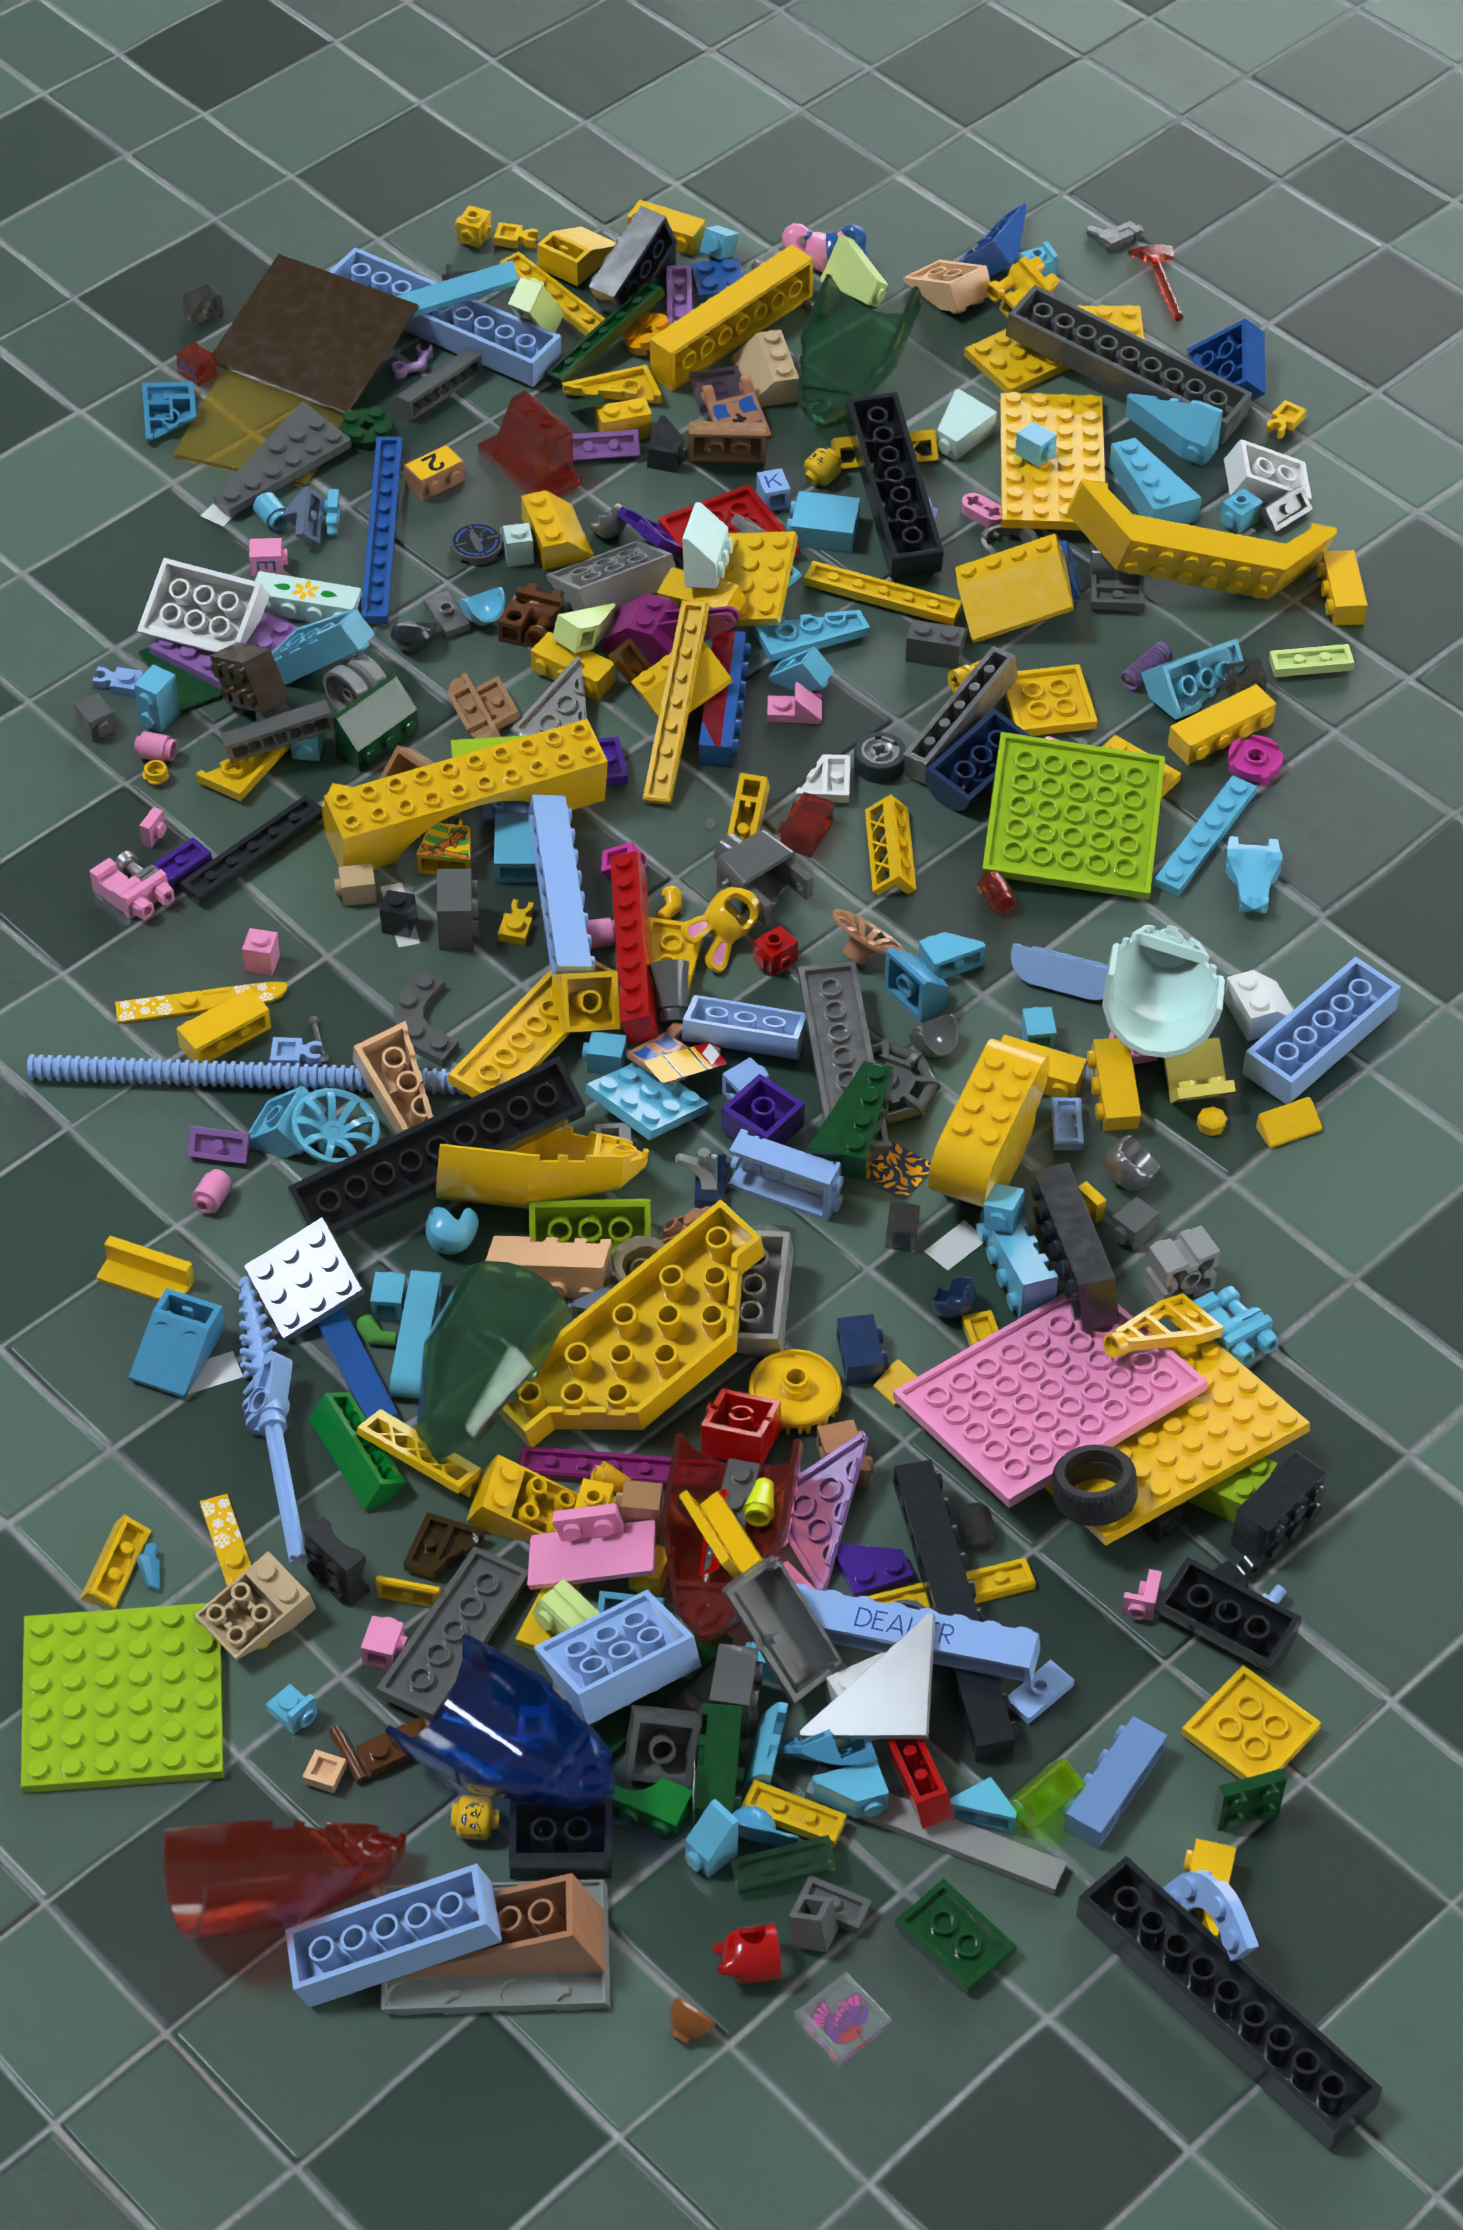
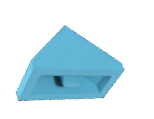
(985, 1807)

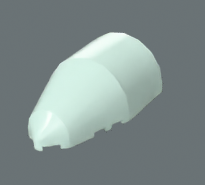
(1161, 992)

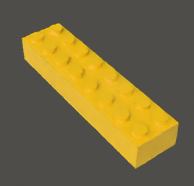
(731, 317)

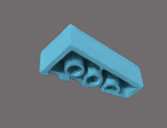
(321, 644)

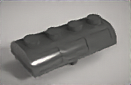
(783, 1627)

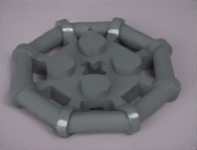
(905, 1082)

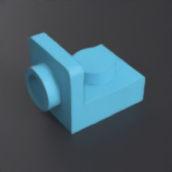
(292, 1708)

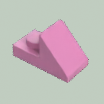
(800, 708)

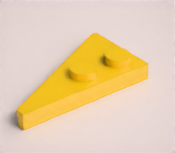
(618, 385)
(241, 776)

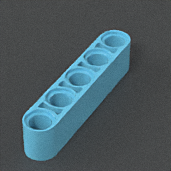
(417, 1319)

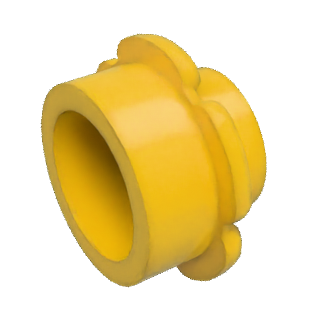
(155, 772)

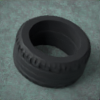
(1094, 1463)

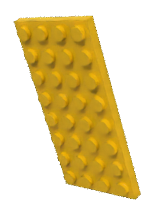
(1041, 495)

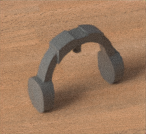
(1026, 535)

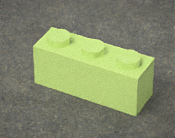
(534, 304)

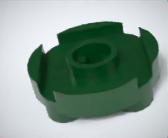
(372, 418)

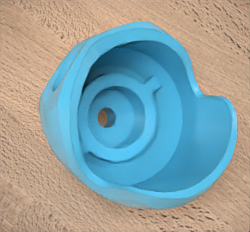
(449, 1234)

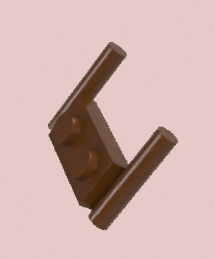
(375, 1754)

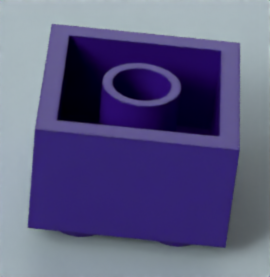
(763, 1111)

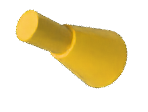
(609, 1474)

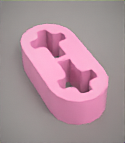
(981, 510)

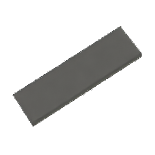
(437, 385)
(278, 731)

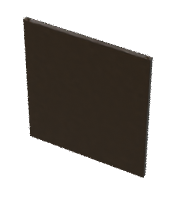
(314, 333)

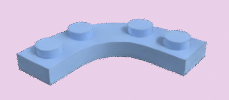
(1219, 1900)

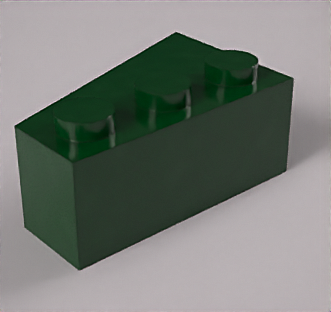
(718, 1758)

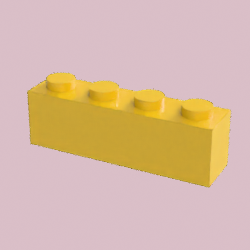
(1222, 724)

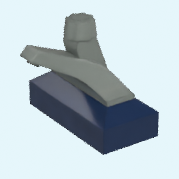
(709, 1176)

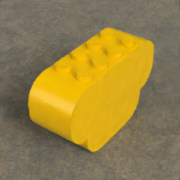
(989, 1123)

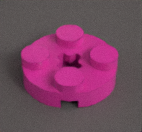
(1259, 771)

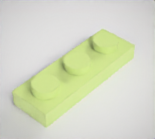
(1311, 660)

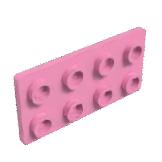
(591, 1547)

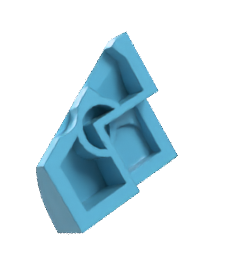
(766, 1745)

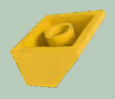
(586, 1001)

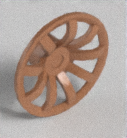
(859, 947)

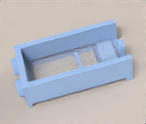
(786, 1176)

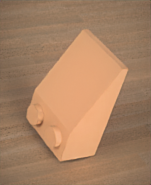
(951, 284)

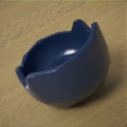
(957, 1300)

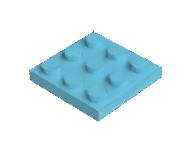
(645, 1101)

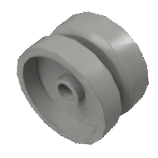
(351, 680)

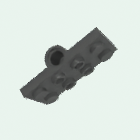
(1113, 588)

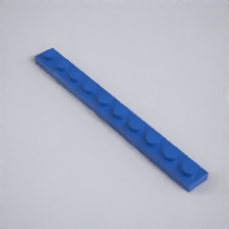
(382, 530)

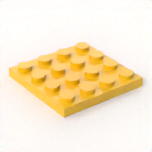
(762, 569)

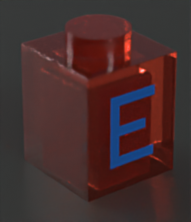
(196, 364)

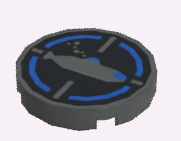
(476, 543)

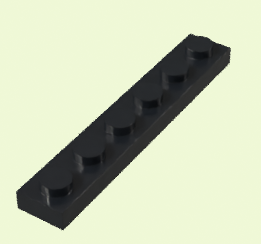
(251, 850)

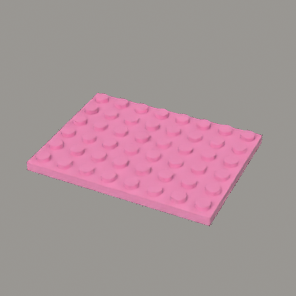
(1041, 1392)

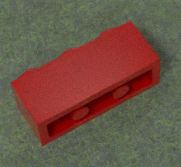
(920, 1780)

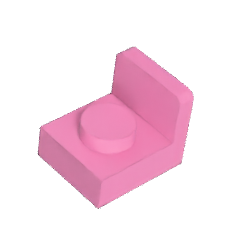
(1142, 1605)

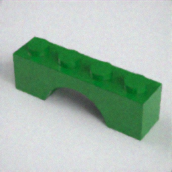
(660, 1806)

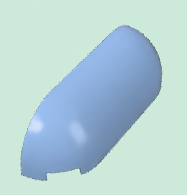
(1059, 971)

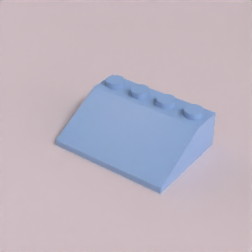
(619, 1656)

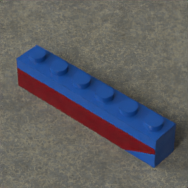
(721, 711)

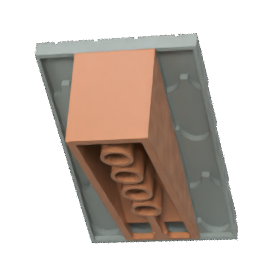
(547, 1959)

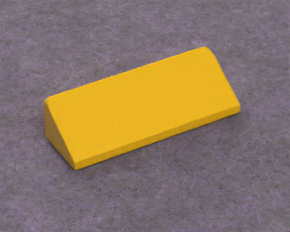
(115, 1563)

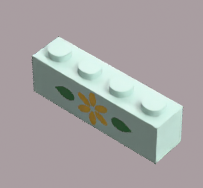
(307, 598)

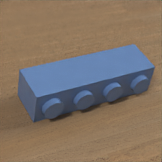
(1114, 1782)

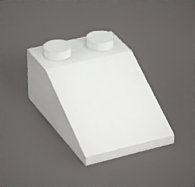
(1264, 472)

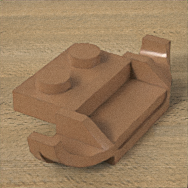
(484, 707)

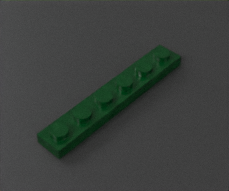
(605, 333)

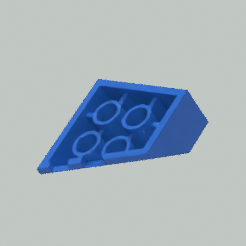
(1235, 356)

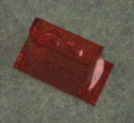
(533, 448)

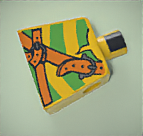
(445, 847)

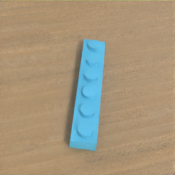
(1205, 836)

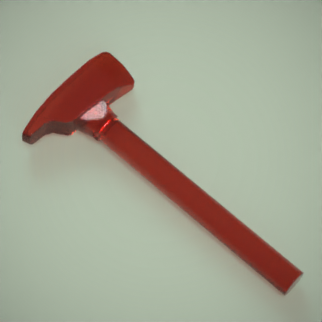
(1154, 255)

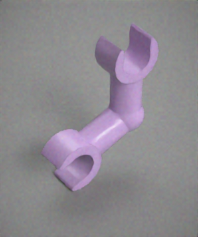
(402, 369)

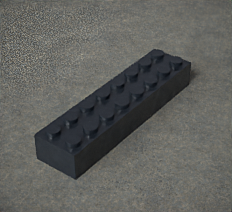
(894, 485)

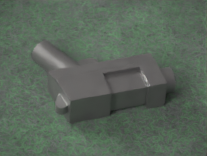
(1117, 237)

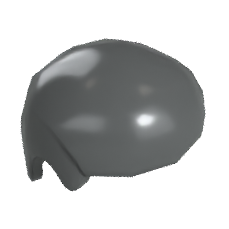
(610, 523)

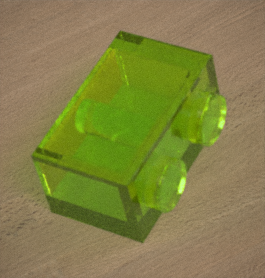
(1045, 1793)

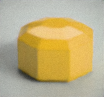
(1211, 1121)

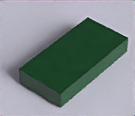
(585, 403)

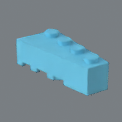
(1152, 485)
(1019, 1267)

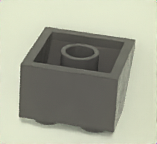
(935, 644)
(661, 1744)

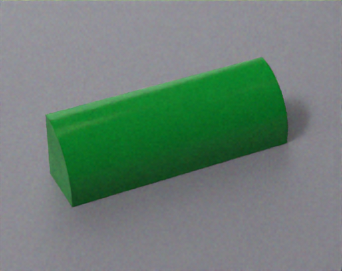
(362, 1463)

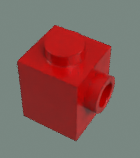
(775, 950)

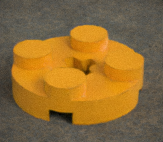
(638, 335)

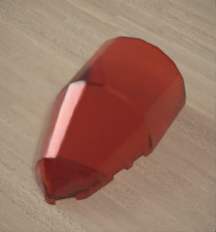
(696, 1597)
(269, 1876)

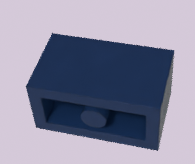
(861, 1349)

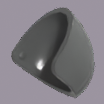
(936, 1036)

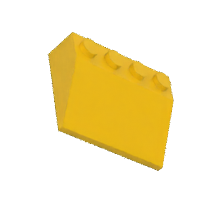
(1015, 588)

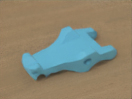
(1253, 872)

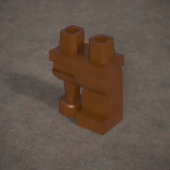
(529, 607)

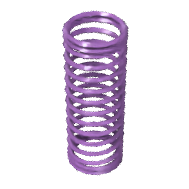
(1135, 675)

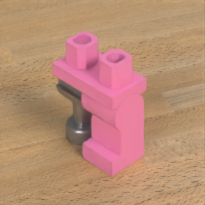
(131, 895)

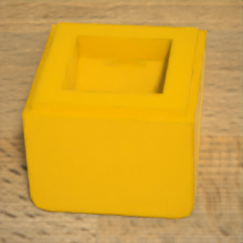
(893, 1378)

